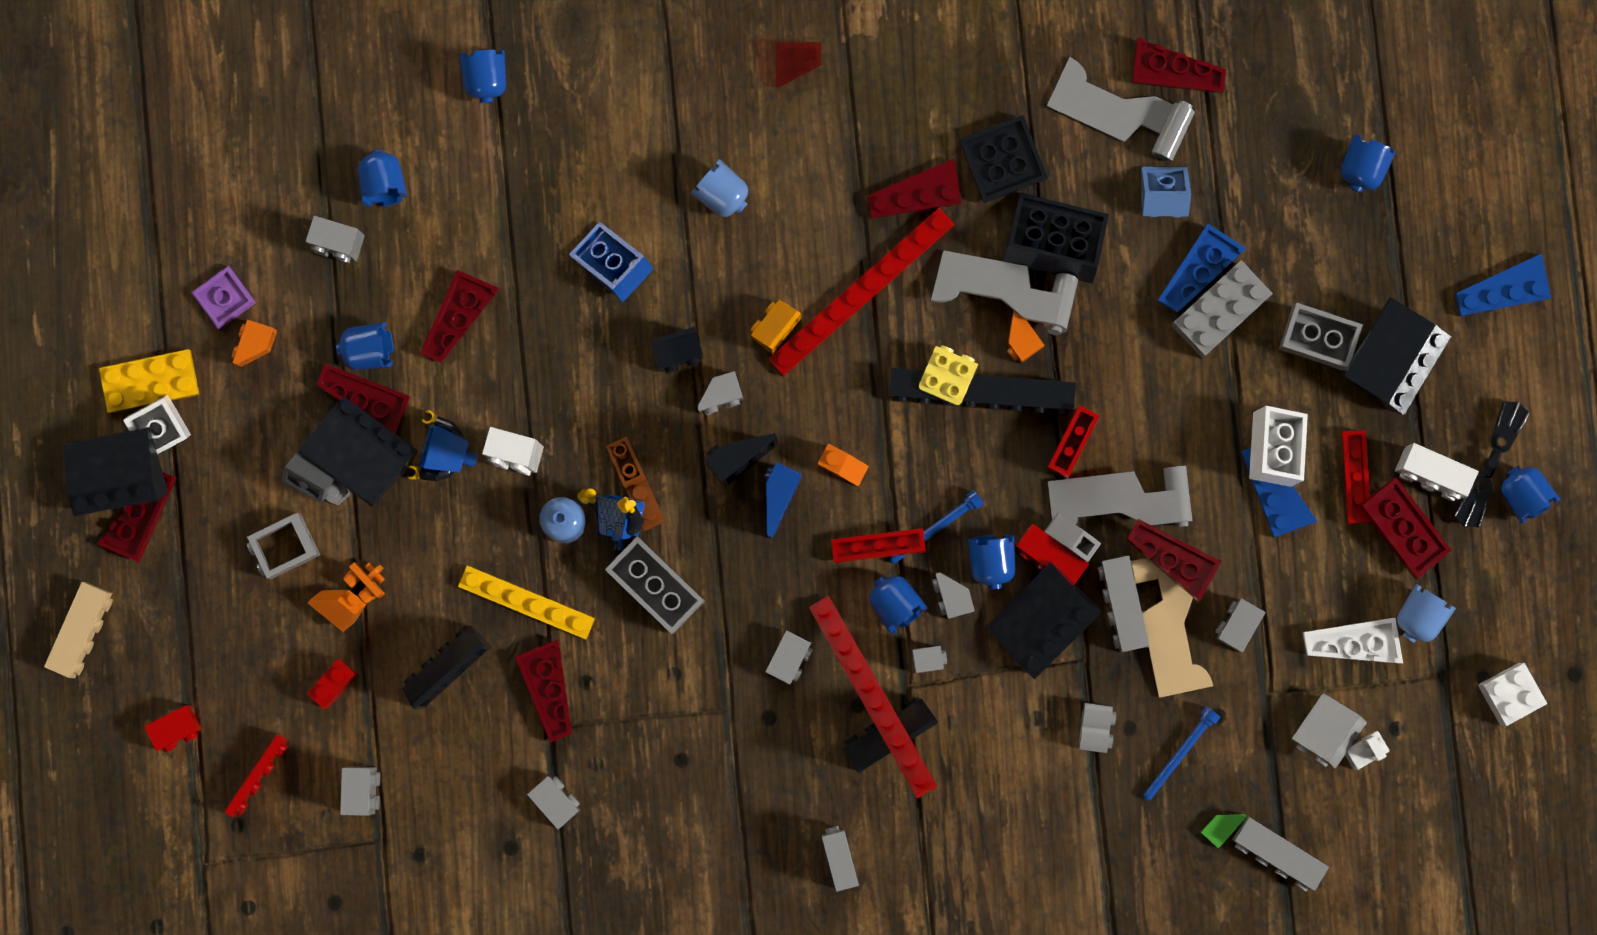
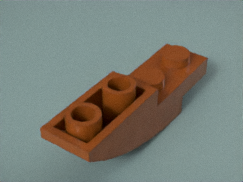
(635, 481)

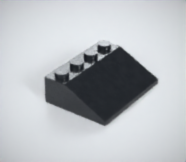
(1056, 237)
(1396, 356)
(358, 452)
(737, 457)
(113, 472)
(1043, 620)
(445, 668)
(872, 747)

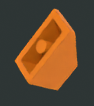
(1022, 339)
(842, 465)
(338, 607)

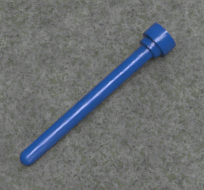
(971, 502)
(1207, 719)

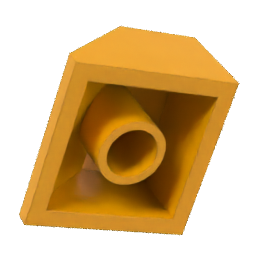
(775, 326)

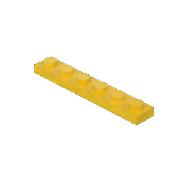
(526, 602)

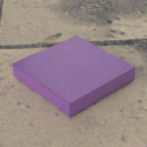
(223, 297)

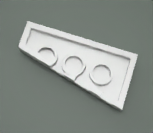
(1359, 641)

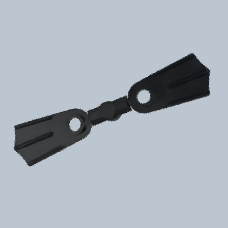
(1508, 425)

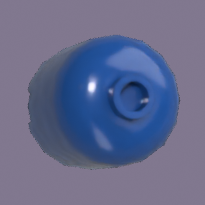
(484, 74)
(1366, 164)
(381, 179)
(366, 346)
(1528, 492)
(992, 560)
(895, 602)

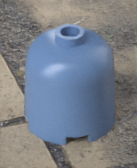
(722, 191)
(562, 520)
(1423, 615)

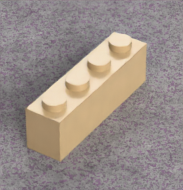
(78, 630)

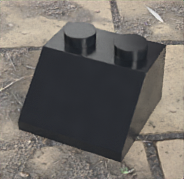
(677, 350)

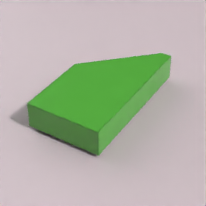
(1222, 827)

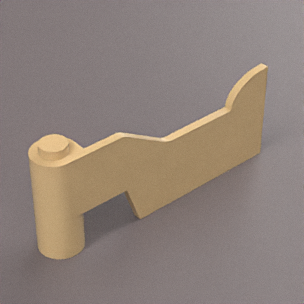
(1168, 636)

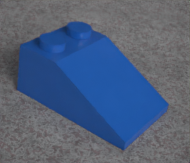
(611, 261)
(780, 490)

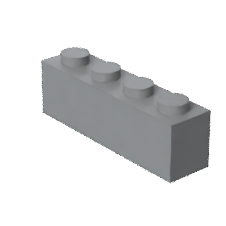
(1123, 603)
(1279, 853)

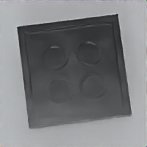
(1003, 159)

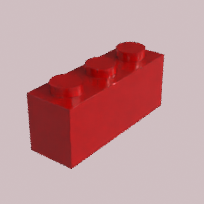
(1073, 442)
(1045, 549)

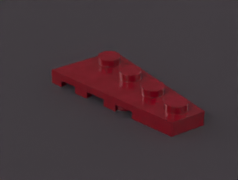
(1171, 69)
(921, 192)
(459, 310)
(376, 400)
(135, 526)
(1178, 560)
(546, 683)

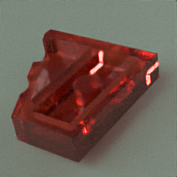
(796, 60)

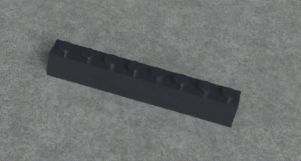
(991, 392)

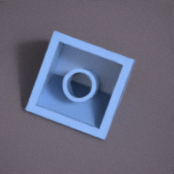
(1165, 191)

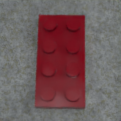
(1405, 528)

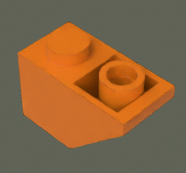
(254, 342)

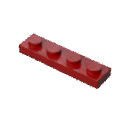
(1355, 474)
(878, 545)
(252, 785)

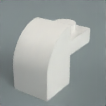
(1366, 750)

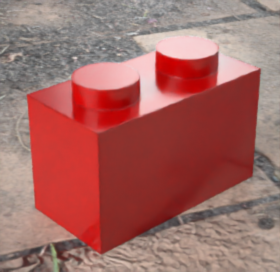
(332, 684)
(173, 728)

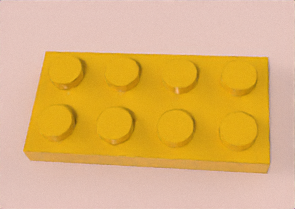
(148, 380)

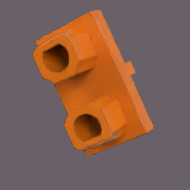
(357, 574)

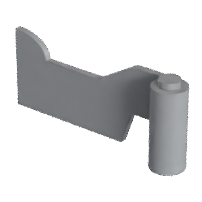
(1120, 116)
(1007, 283)
(1123, 495)

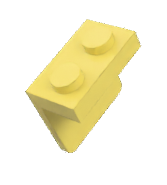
(948, 375)

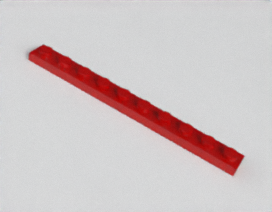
(861, 292)
(873, 697)

